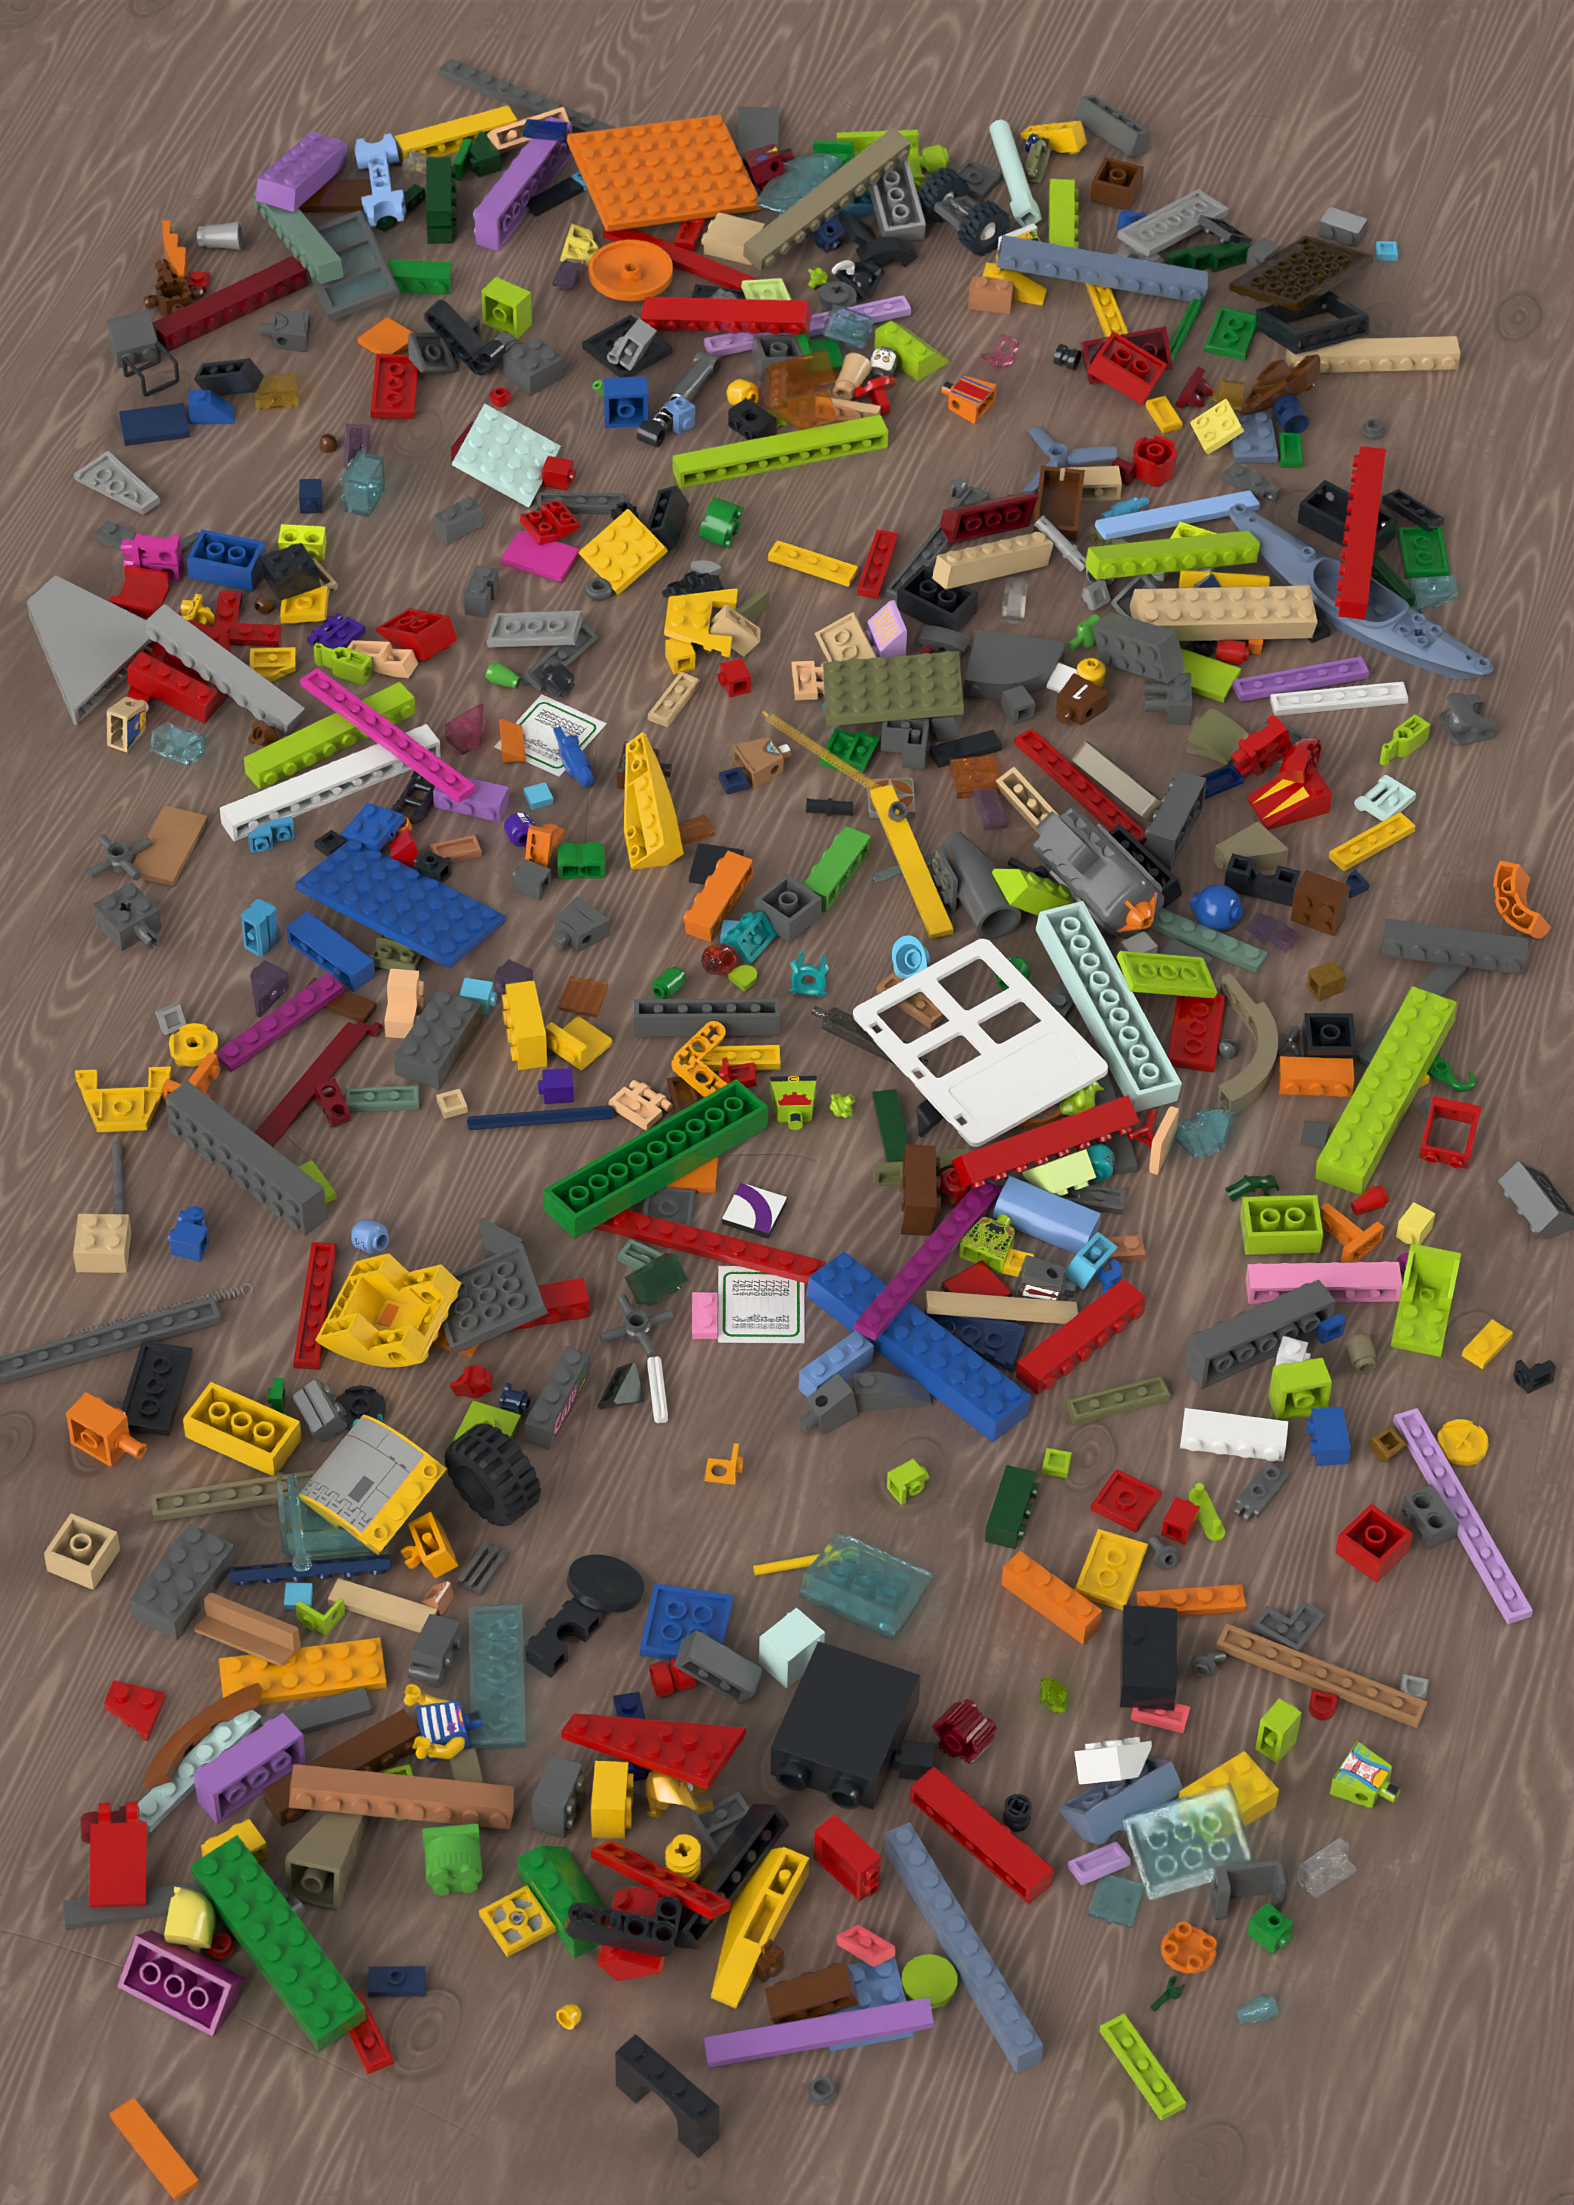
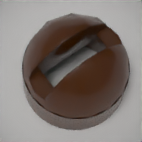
(328, 443)
(262, 605)

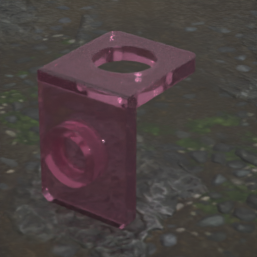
(1000, 358)

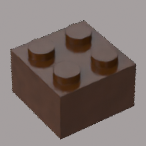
(1117, 183)
(1320, 903)

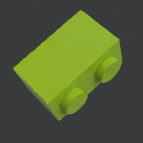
(1278, 1730)

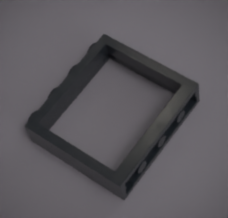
(1351, 324)

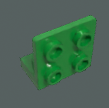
(831, 346)

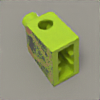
(989, 1242)

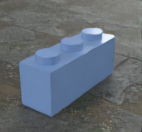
(845, 1358)

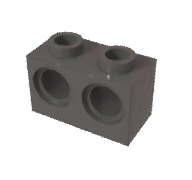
(1434, 1514)

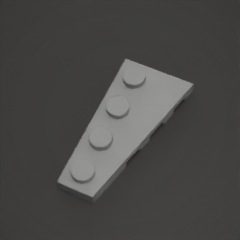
(117, 482)

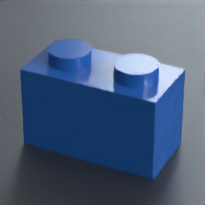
(1329, 1436)

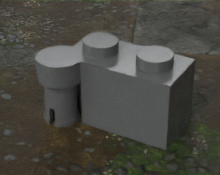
(435, 1649)

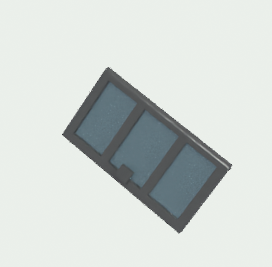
(364, 268)

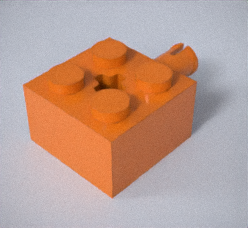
(101, 1430)

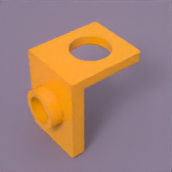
(732, 1468)

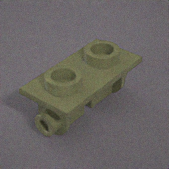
(1037, 162)

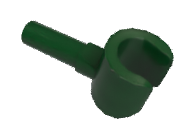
(1171, 1992)

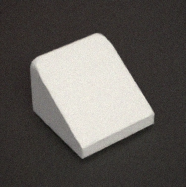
(1060, 677)

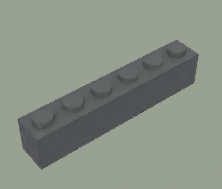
(1454, 946)
(688, 1016)

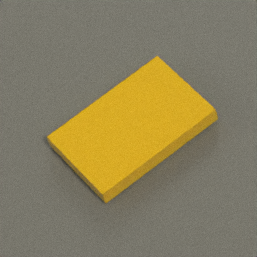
(1111, 1569)

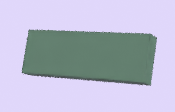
(382, 1098)

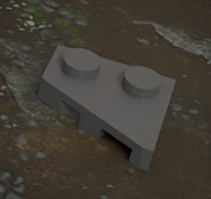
(718, 1824)

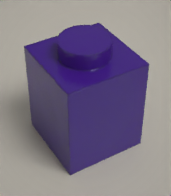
(556, 1086)

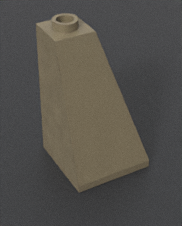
(324, 1859)

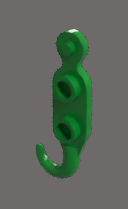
(1442, 1071)

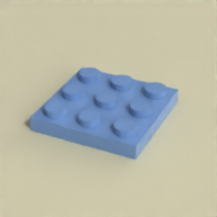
(875, 1988)

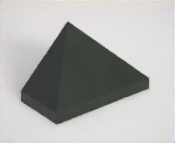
(623, 1388)

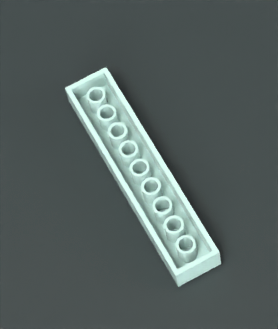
(1108, 1006)

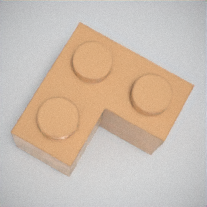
(404, 1002)

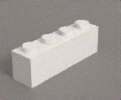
(1234, 1435)

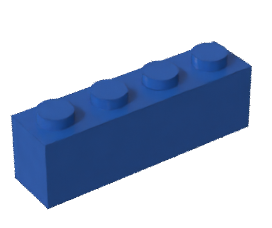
(330, 951)

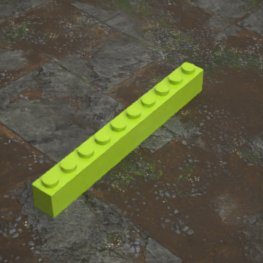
(780, 451)

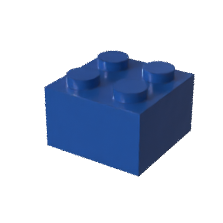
(625, 401)

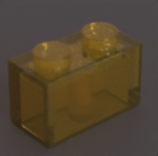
(277, 392)

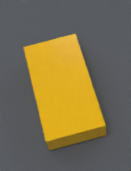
(1164, 414)

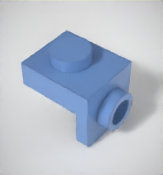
(683, 414)

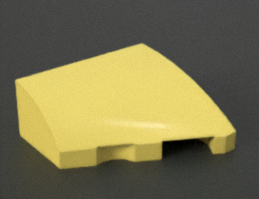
(579, 244)

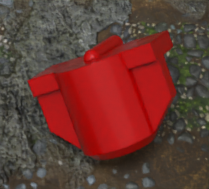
(473, 1382)

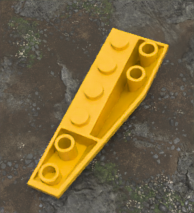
(648, 809)
(755, 1919)

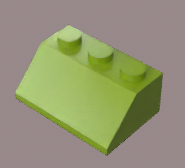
(914, 354)
(1031, 892)

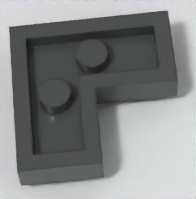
(1289, 1632)

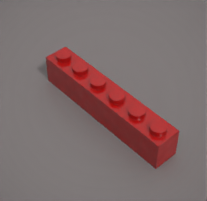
(1080, 1337)
(981, 1835)

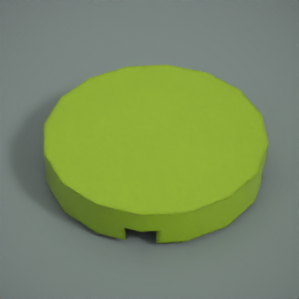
(929, 1978)

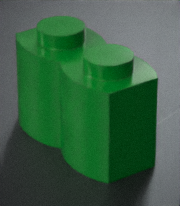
(581, 860)

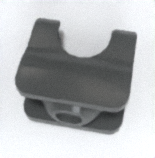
(1464, 722)

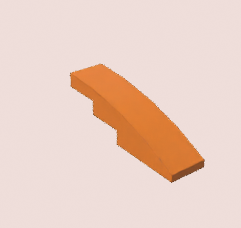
(174, 254)

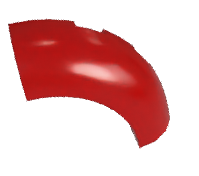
(1299, 759)

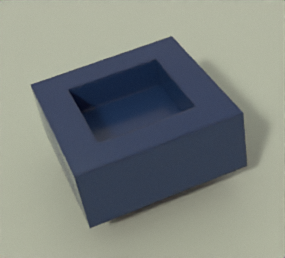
(733, 780)

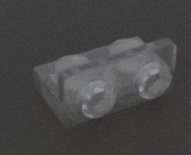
(1326, 1869)

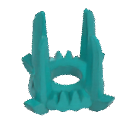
(818, 973)

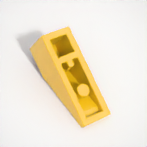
(1062, 136)
(1024, 288)

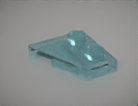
(1432, 591)

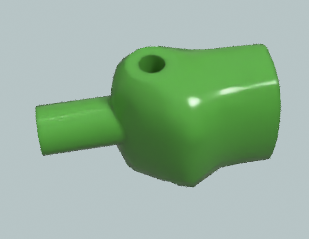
(1085, 633)

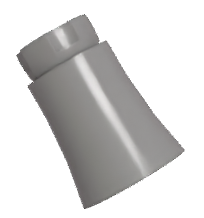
(221, 236)

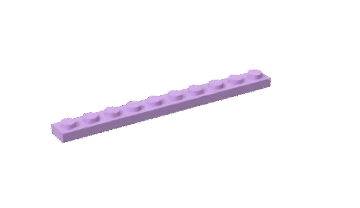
(742, 341)
(1471, 1528)

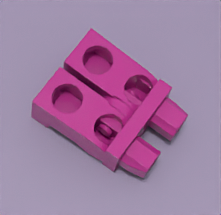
(155, 554)

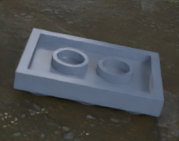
(1257, 441)

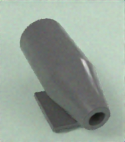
(969, 876)

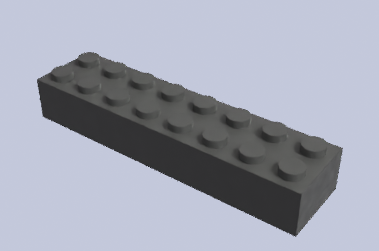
(246, 1158)

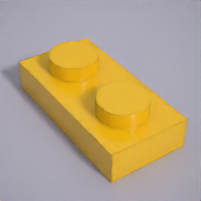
(1487, 1344)

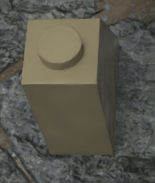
(1254, 843)

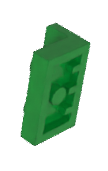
(839, 149)

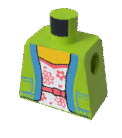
(1364, 1778)

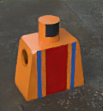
(970, 397)

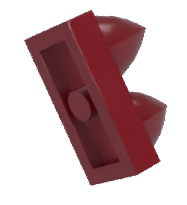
(1194, 384)

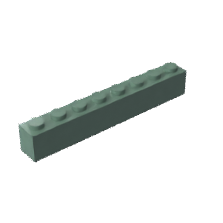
(303, 241)

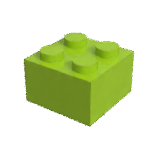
(506, 307)
(1299, 1388)

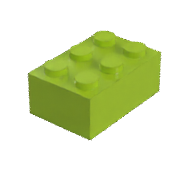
(1281, 1225)

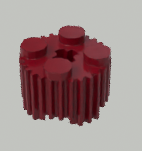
(964, 1731)

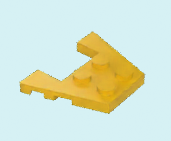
(690, 618)
(122, 1107)

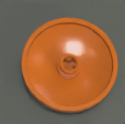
(630, 270)

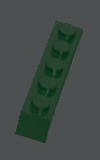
(412, 197)
(1387, 577)

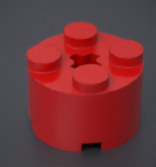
(1154, 460)

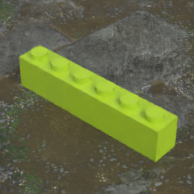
(1062, 211)

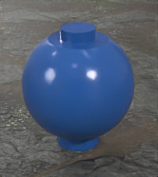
(1217, 907)

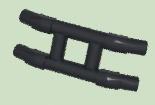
(406, 799)

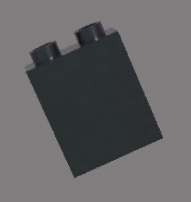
(844, 1726)

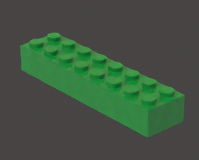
(278, 1943)

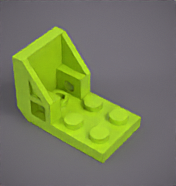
(1425, 1300)

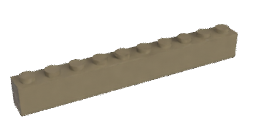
(826, 199)

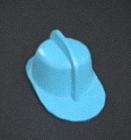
(909, 957)

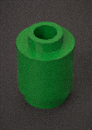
(668, 983)

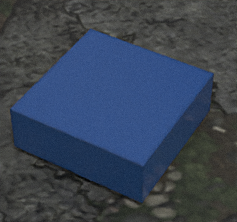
(1331, 1328)

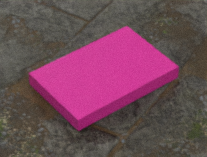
(545, 560)

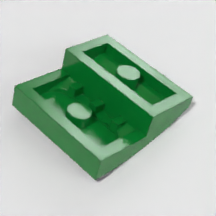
(851, 748)

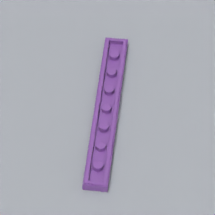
(819, 2032)

